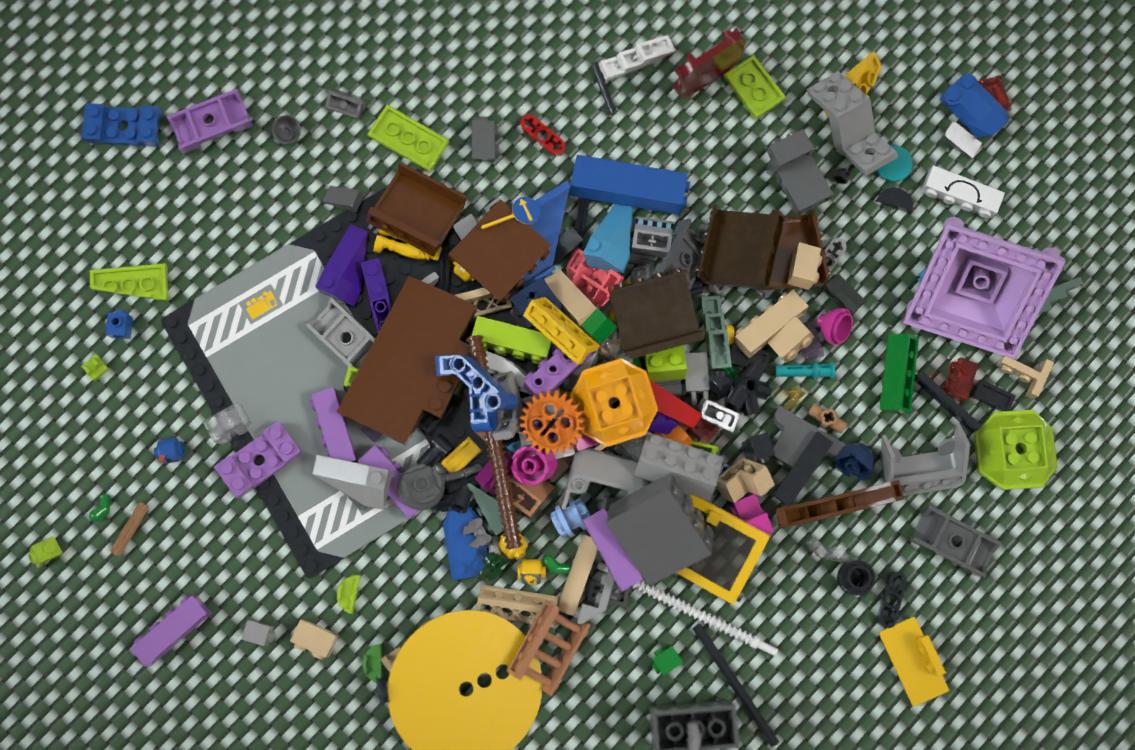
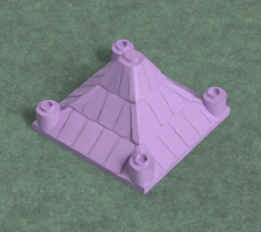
(983, 289)

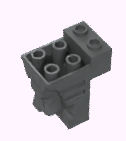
(797, 172)

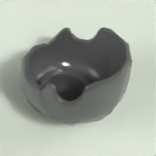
(286, 129)

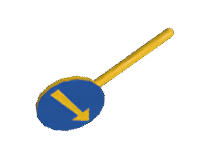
(524, 210)

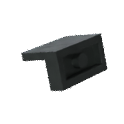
(843, 293)

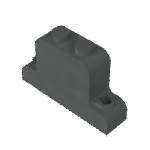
(795, 437)

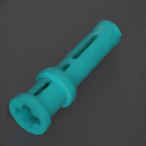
(815, 370)

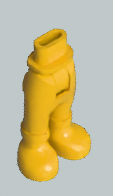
(401, 248)

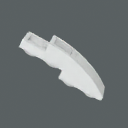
(501, 365)

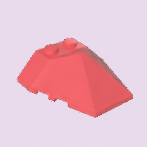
(592, 281)

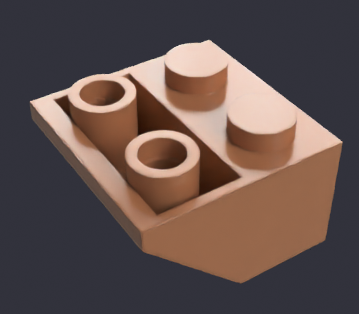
(529, 497)

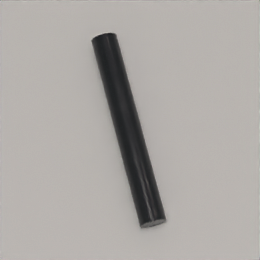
(603, 87)

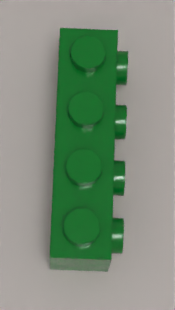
(899, 373)

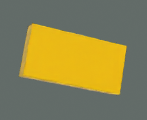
(461, 456)

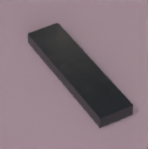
(947, 402)
(803, 469)

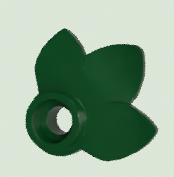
(493, 564)

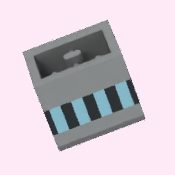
(652, 236)

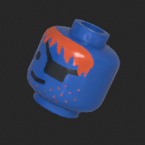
(169, 450)

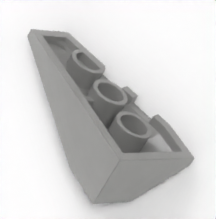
(359, 481)

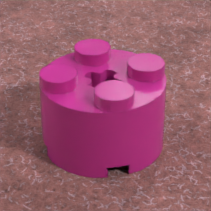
(533, 466)

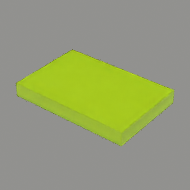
(754, 87)

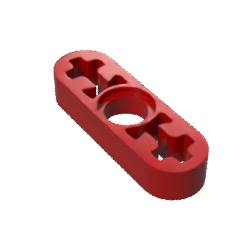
(556, 139)

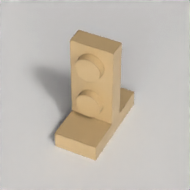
(1027, 374)

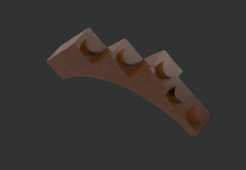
(839, 504)

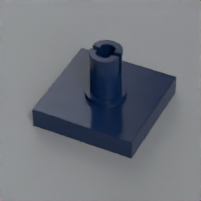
(534, 291)

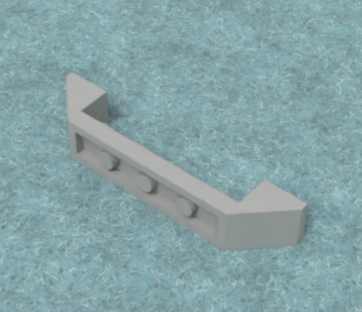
(587, 612)

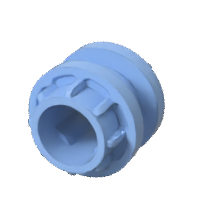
(570, 518)

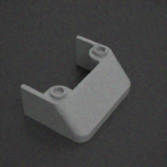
(603, 469)
(929, 470)

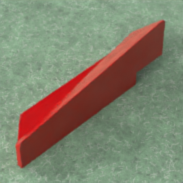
(674, 407)

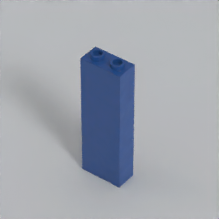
(629, 184)

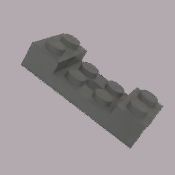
(684, 245)
(935, 534)

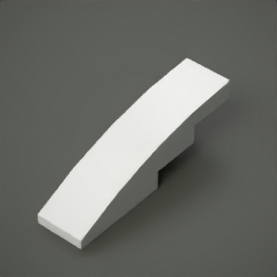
(636, 58)

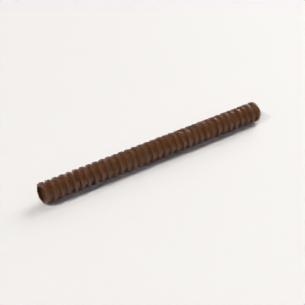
(498, 462)

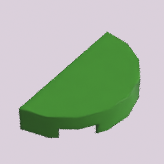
(372, 664)

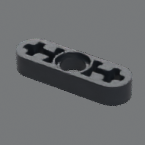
(891, 584)

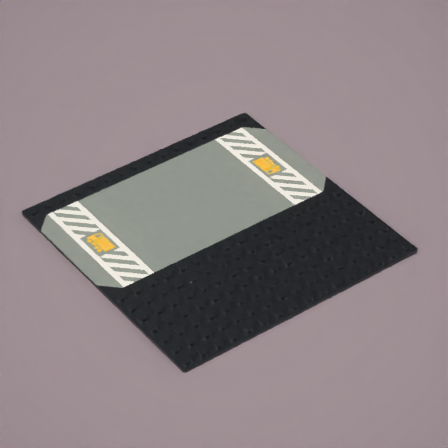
(254, 349)

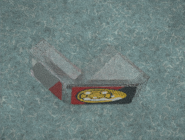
(835, 554)

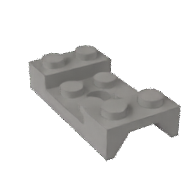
(333, 324)

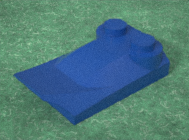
(974, 106)
(463, 559)

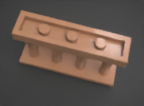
(534, 638)

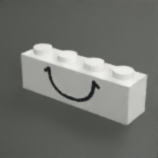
(962, 192)

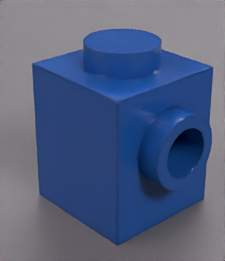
(119, 325)

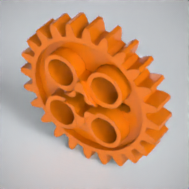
(566, 433)

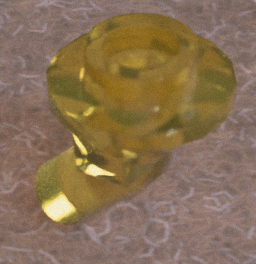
(795, 394)

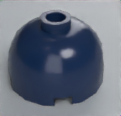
(855, 460)

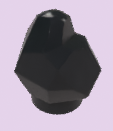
(720, 382)

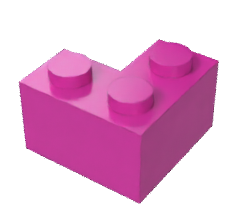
(750, 511)

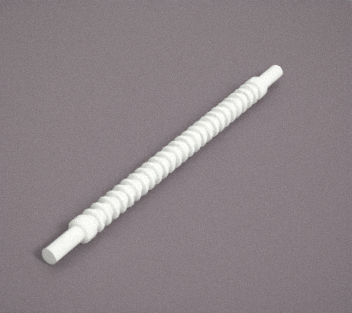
(754, 642)

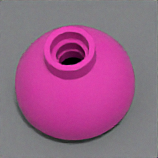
(835, 325)

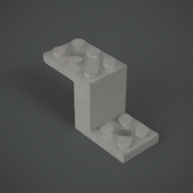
(852, 123)

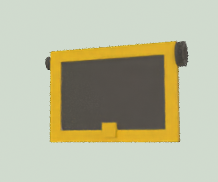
(733, 556)

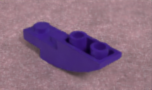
(377, 291)

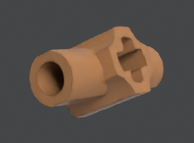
(835, 423)

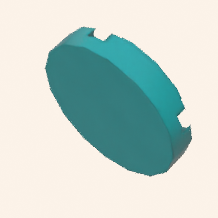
(898, 168)

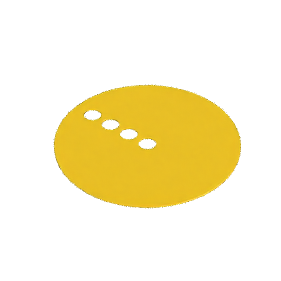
(433, 666)

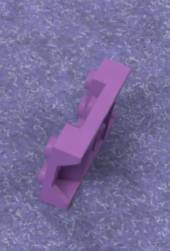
(228, 116)
(240, 470)

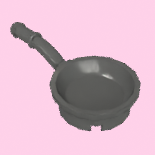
(423, 486)

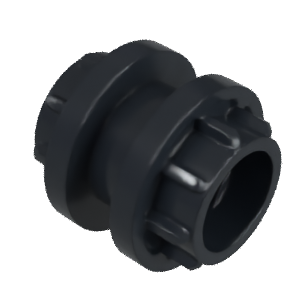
(866, 572)

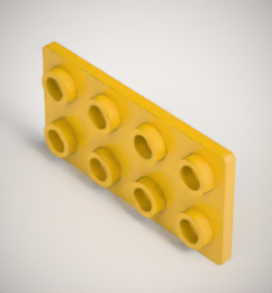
(914, 661)

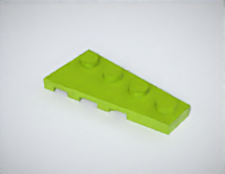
(135, 281)

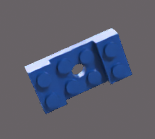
(103, 124)

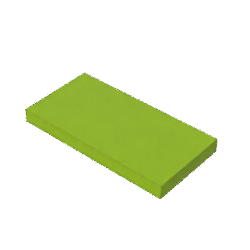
(408, 138)

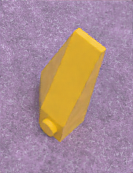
(864, 73)

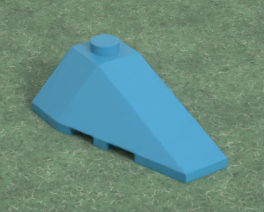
(611, 241)

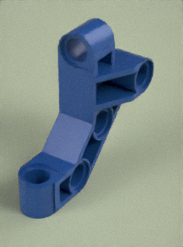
(484, 399)

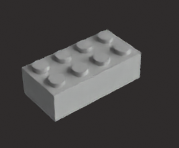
(692, 466)

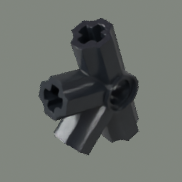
(749, 388)

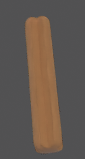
(129, 529)

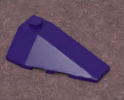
(343, 272)

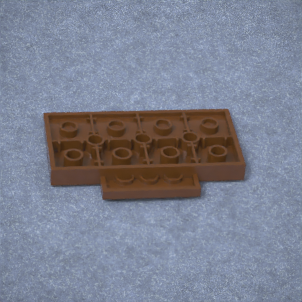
(400, 368)

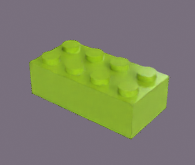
(513, 340)
(666, 365)

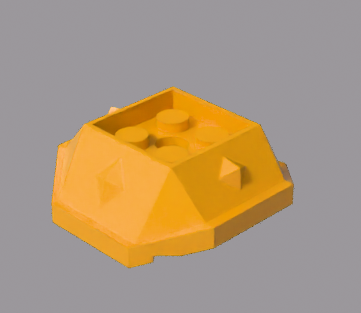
(636, 399)

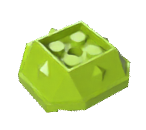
(997, 453)

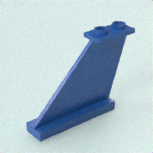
(548, 226)

